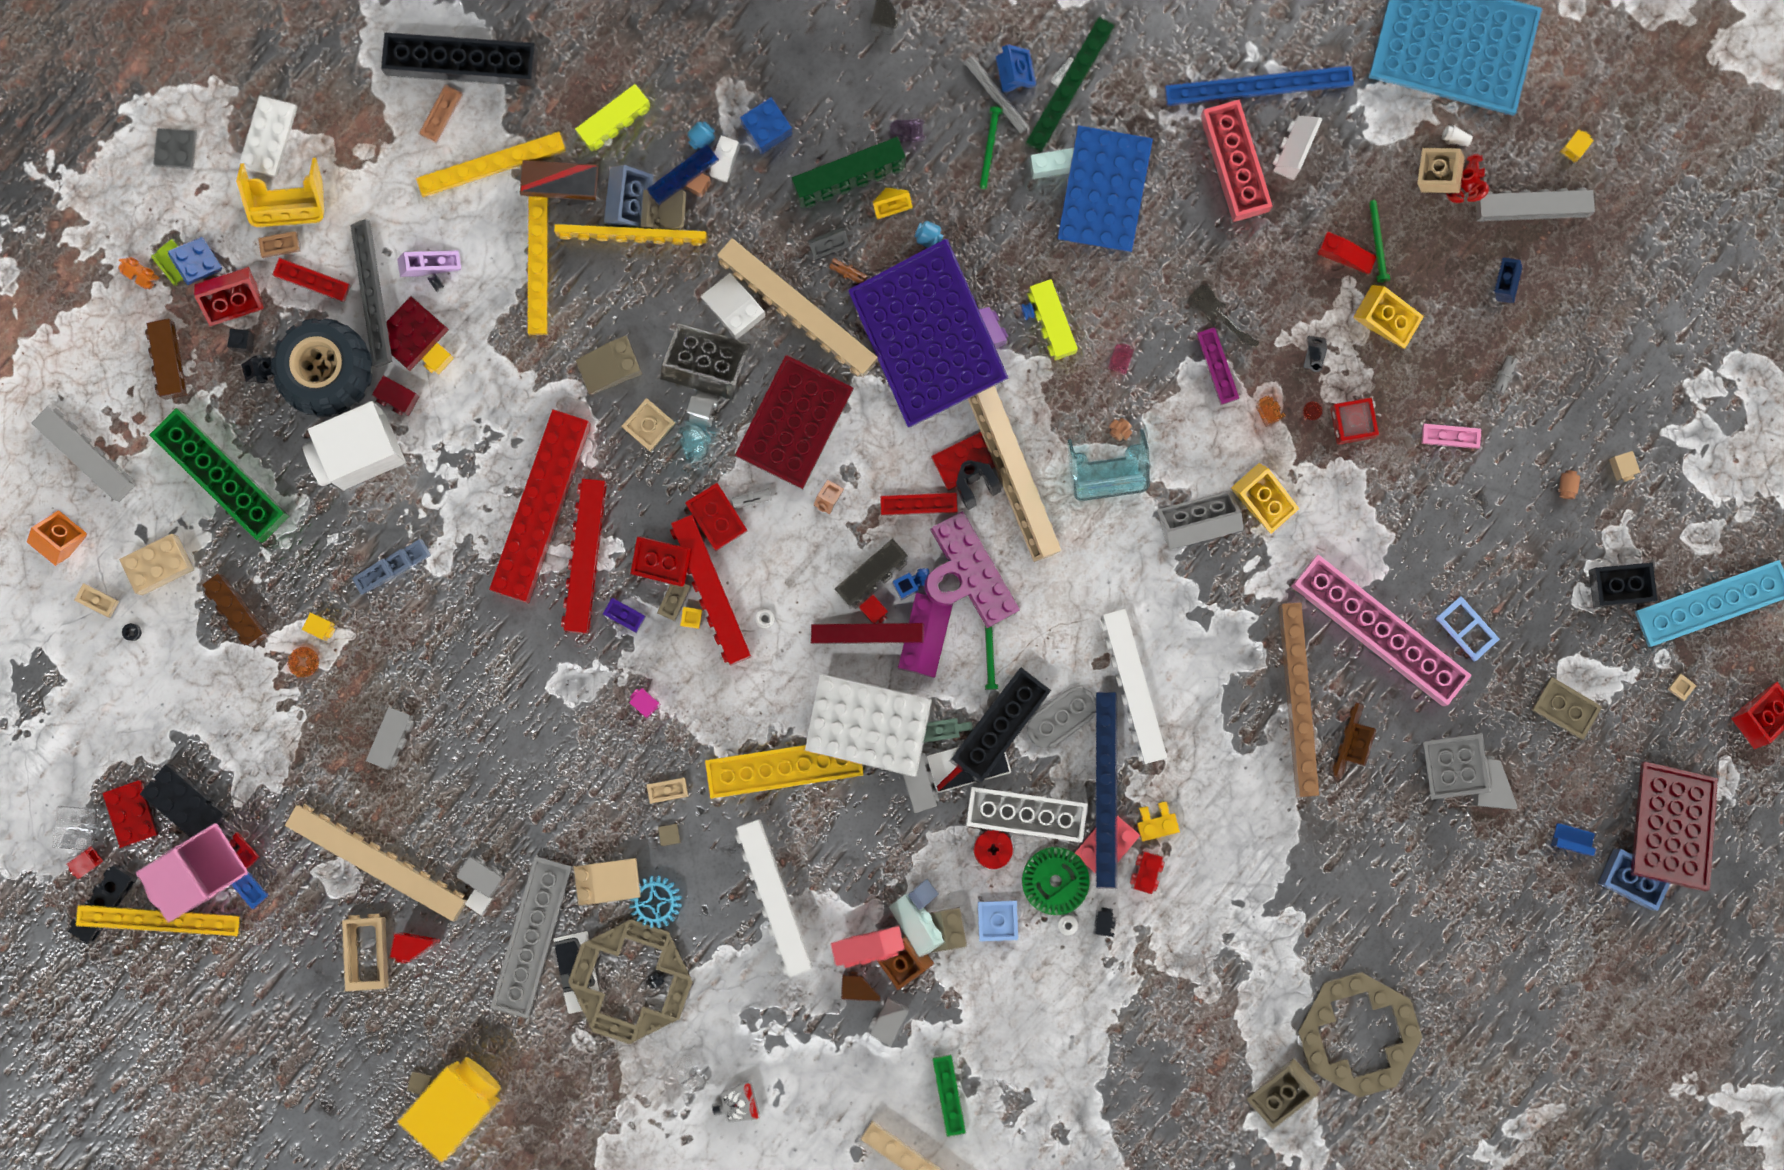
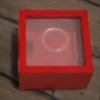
(1354, 421)

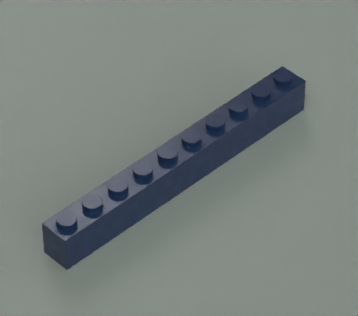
(1106, 790)

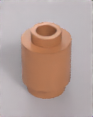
(1569, 484)

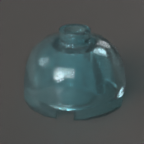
(694, 442)

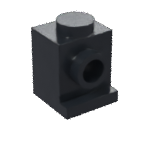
(1104, 922)

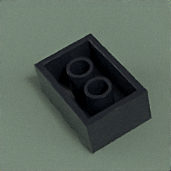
(1623, 585)

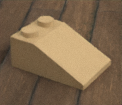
(607, 881)

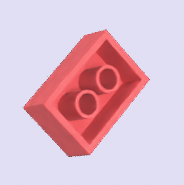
(867, 947)

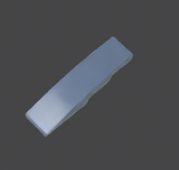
(391, 566)

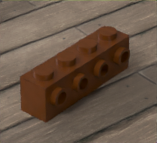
(166, 359)
(235, 610)

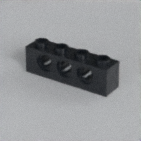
(123, 880)

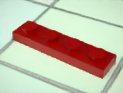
(311, 280)
(918, 504)

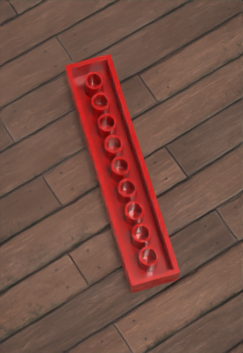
(540, 506)

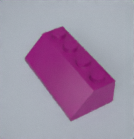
(925, 657)

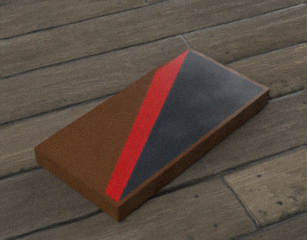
(559, 180)

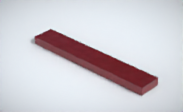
(867, 633)

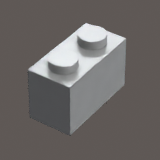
(480, 876)

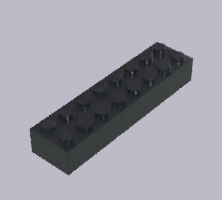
(459, 59)

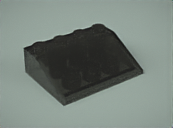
(704, 361)

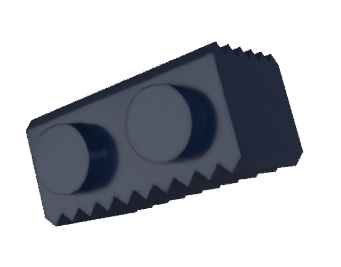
(1508, 280)

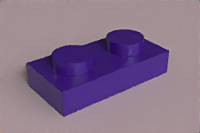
(624, 615)

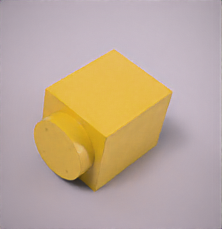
(451, 1108)

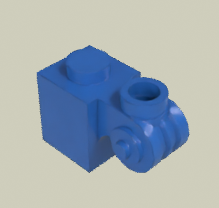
(908, 585)

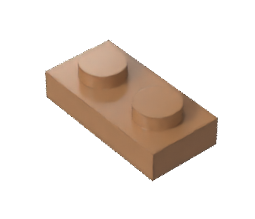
(279, 244)

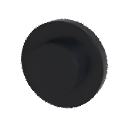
(655, 980)

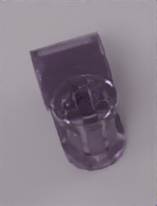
(908, 130)

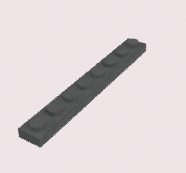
(371, 293)

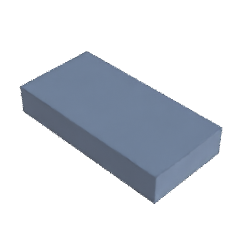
(923, 894)

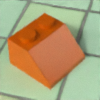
(56, 537)

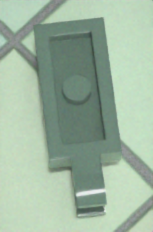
(945, 730)

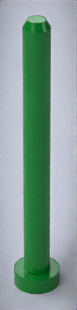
(995, 112)
(1383, 276)
(990, 660)

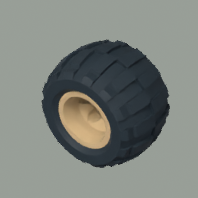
(339, 385)

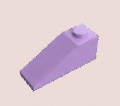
(427, 263)

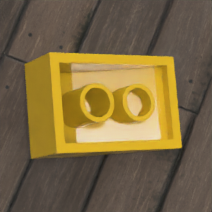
(1388, 315)
(1265, 497)

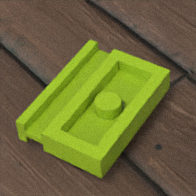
(165, 263)

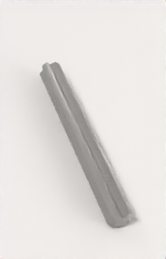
(996, 94)

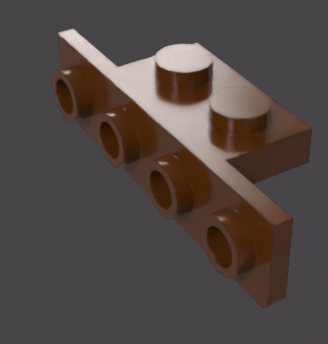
(1356, 743)

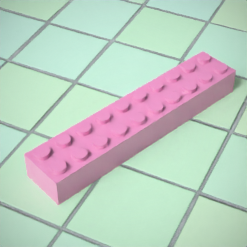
(1381, 630)

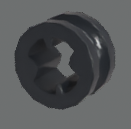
(435, 282)
(125, 631)

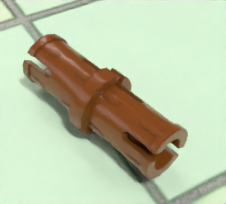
(847, 271)

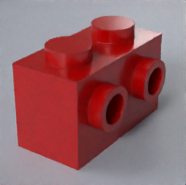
(1146, 873)

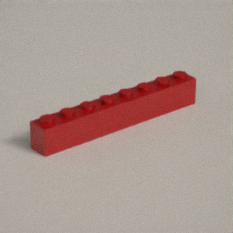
(585, 556)
(712, 592)

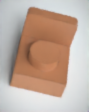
(828, 497)

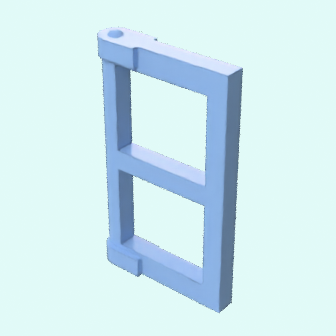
(1477, 620)

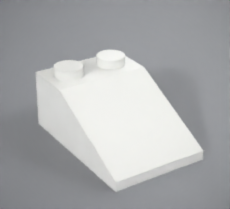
(733, 306)

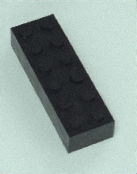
(1000, 725)

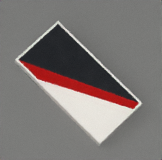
(948, 776)

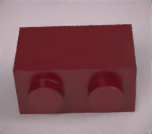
(395, 395)

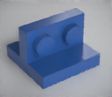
(1015, 68)

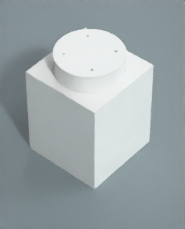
(353, 447)

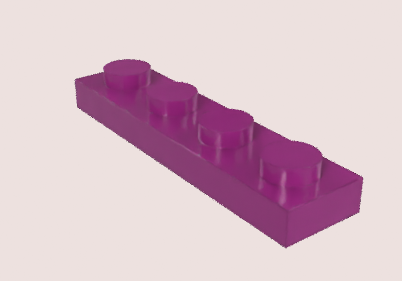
(1217, 366)

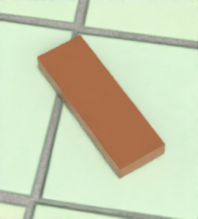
(440, 113)

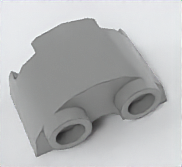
(701, 408)

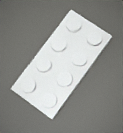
(268, 136)

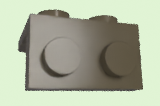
(665, 216)

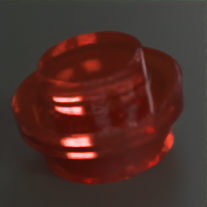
(1312, 411)

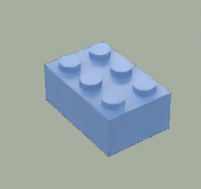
(1638, 889)

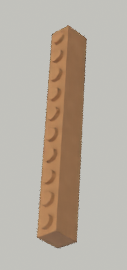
(1298, 700)

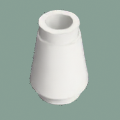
(1456, 136)

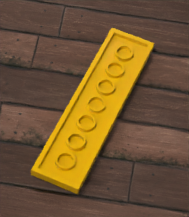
(774, 770)

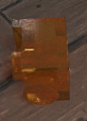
(1269, 410)

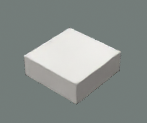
(478, 902)

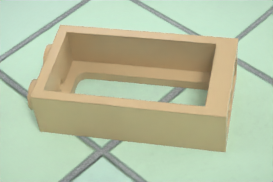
(350, 949)

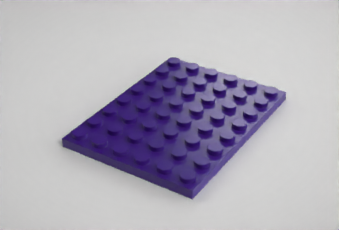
(928, 333)

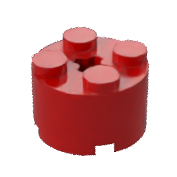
(1001, 857)

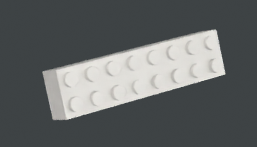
(774, 897)

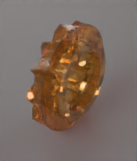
(312, 662)

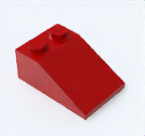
(1762, 717)

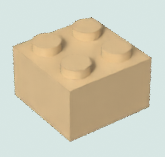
(1440, 170)

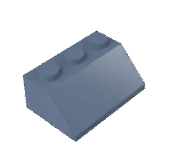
(626, 196)

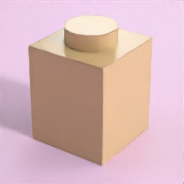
(1624, 466)

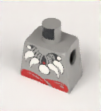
(738, 1103)

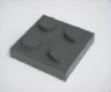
(175, 148)

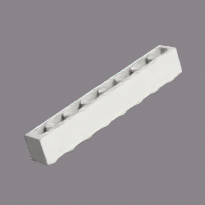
(1134, 687)

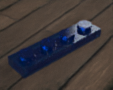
(682, 174)

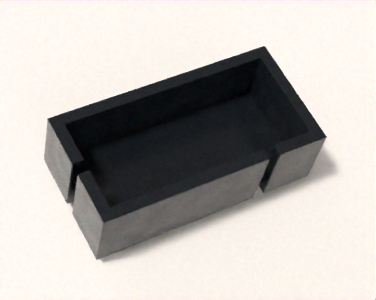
(183, 801)

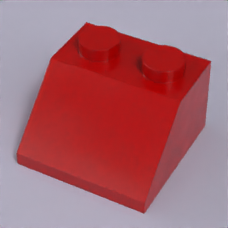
(411, 946)

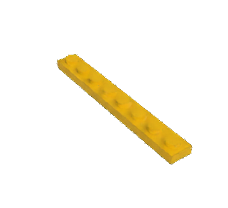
(490, 164)
(639, 235)
(537, 265)
(155, 921)

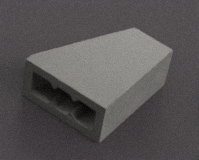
(1501, 793)

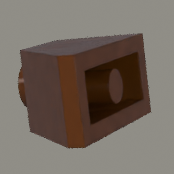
(857, 988)

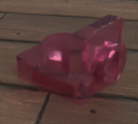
(1121, 358)

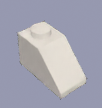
(727, 152)

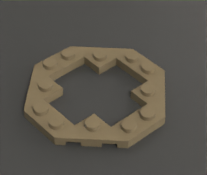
(1379, 997)
(649, 1019)

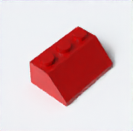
(228, 296)

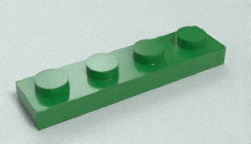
(949, 1095)

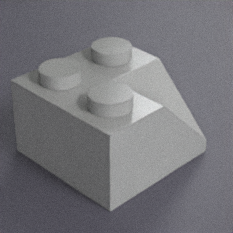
(888, 1021)

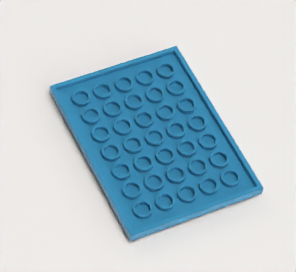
(1458, 49)

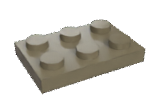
(1566, 708)

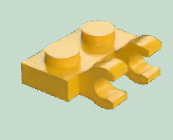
(1158, 826)

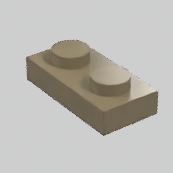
(673, 601)

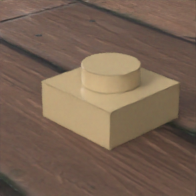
(1681, 687)

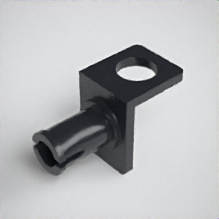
(1315, 353)

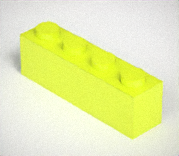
(613, 117)
(1052, 319)

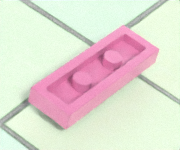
(1451, 436)

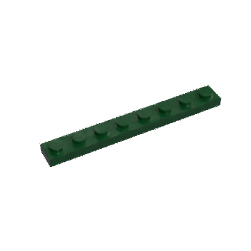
(1070, 84)

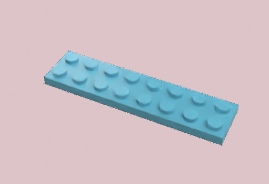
(1712, 604)

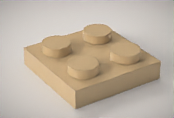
(648, 425)

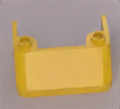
(282, 205)

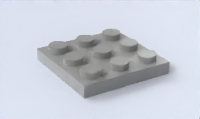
(1457, 766)

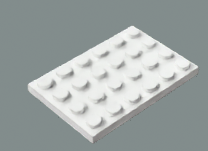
(868, 725)

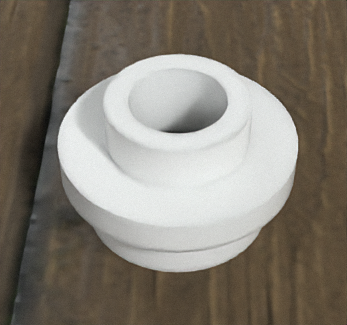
(760, 614)
(1061, 925)

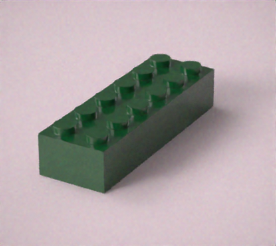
(849, 172)

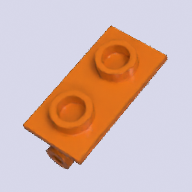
(131, 267)

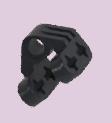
(964, 479)

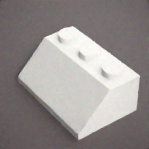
(1296, 146)

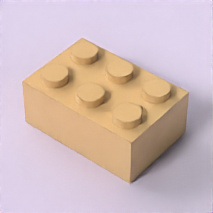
(156, 564)

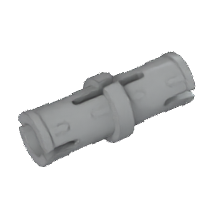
(1505, 375)
(751, 498)

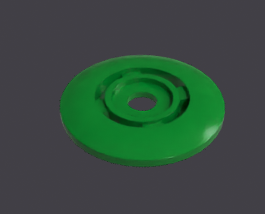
(1061, 898)

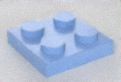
(997, 920)

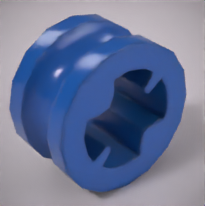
(1027, 311)

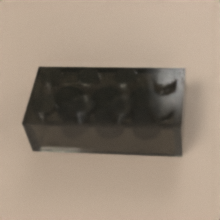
(870, 574)

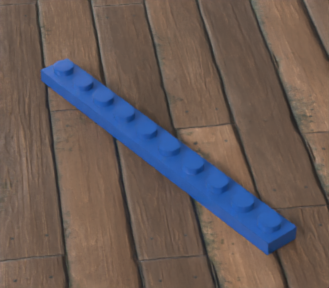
(1259, 85)

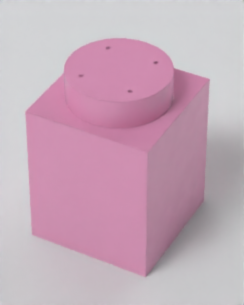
(191, 873)

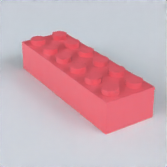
(1236, 160)

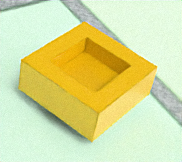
(691, 618)

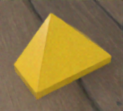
(891, 202)

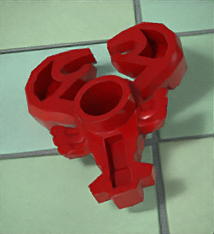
(1471, 182)

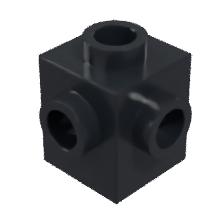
(257, 369)

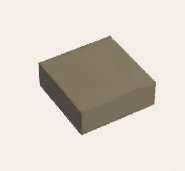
(669, 834)
(418, 1082)

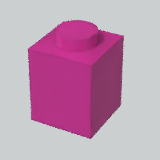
(644, 702)

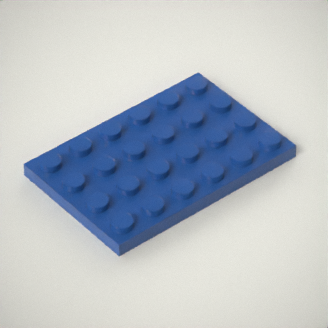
(1104, 188)

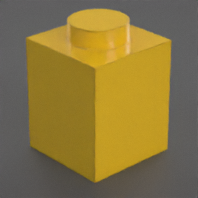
(1577, 145)
(437, 359)
(319, 627)

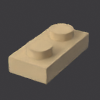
(96, 600)
(667, 790)

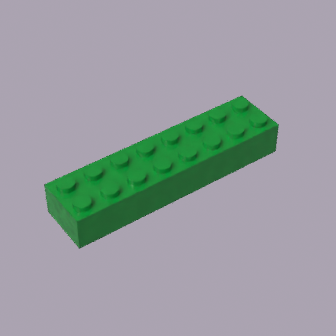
(219, 475)

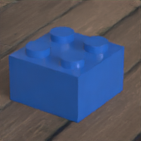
(766, 125)

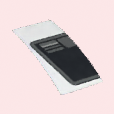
(566, 953)

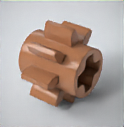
(1120, 429)

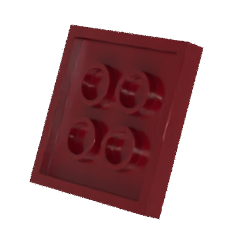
(413, 333)

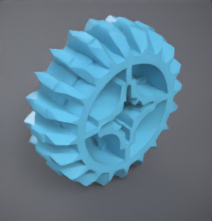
(656, 911)

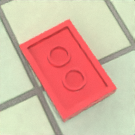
(1125, 839)

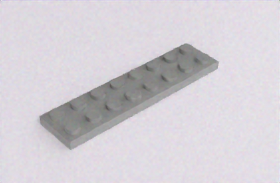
(531, 937)

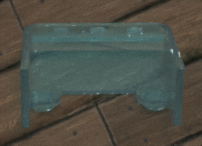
(1110, 476)

